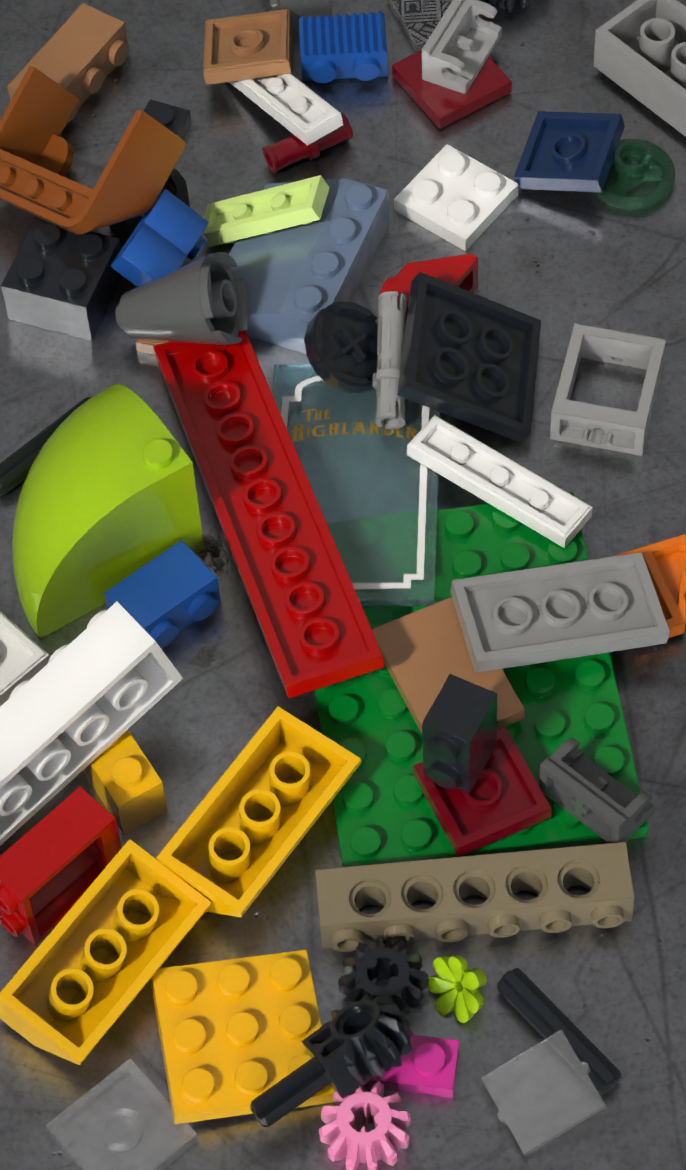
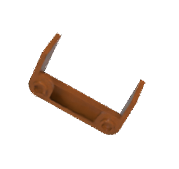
(38, 159)

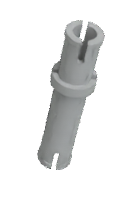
(389, 351)

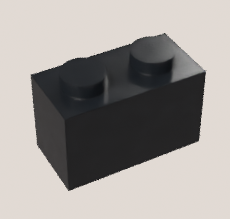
(459, 734)

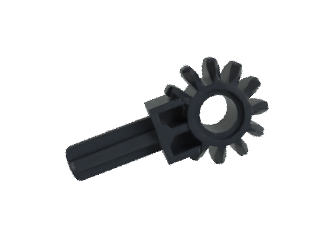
(344, 1053)

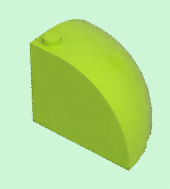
(99, 507)

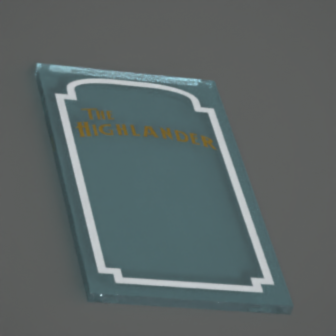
(366, 485)

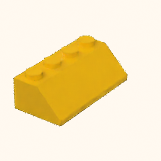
(258, 812)
(101, 955)

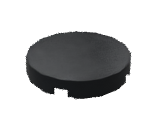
(343, 346)

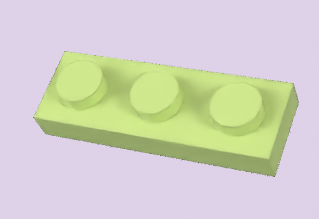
(265, 211)

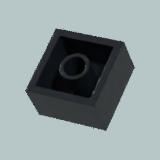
(62, 280)

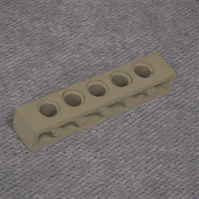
(495, 877)

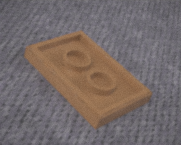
(427, 648)

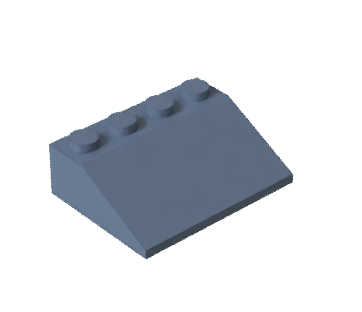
(312, 264)

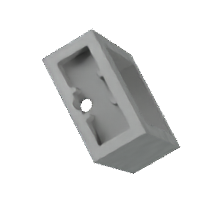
(619, 428)

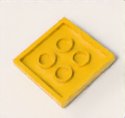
(234, 1031)

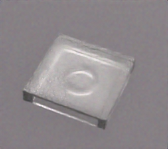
(121, 1125)

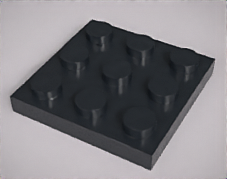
(470, 357)

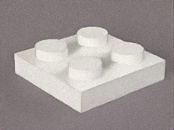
(456, 197)

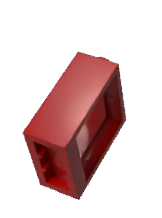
(55, 865)

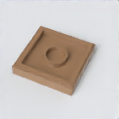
(247, 46)

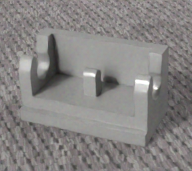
(460, 45)

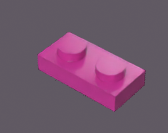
(425, 1070)

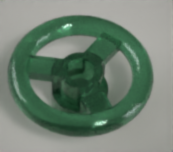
(633, 168)

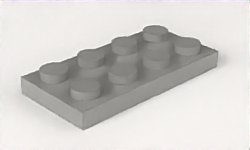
(559, 612)

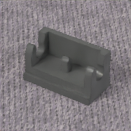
(593, 794)

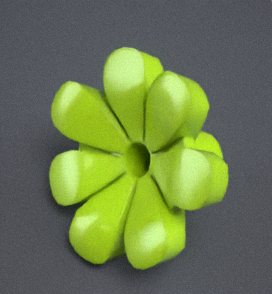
(457, 987)

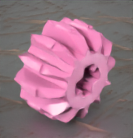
(365, 1146)

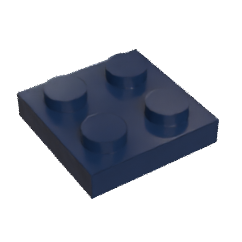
(569, 151)

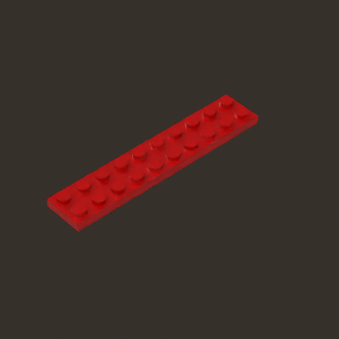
(269, 515)

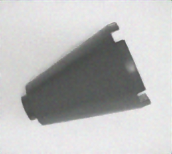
(189, 304)

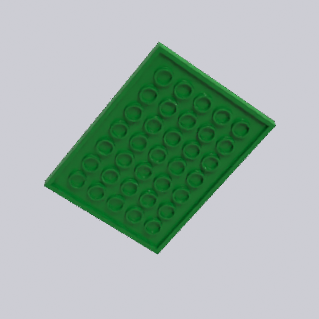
(381, 806)

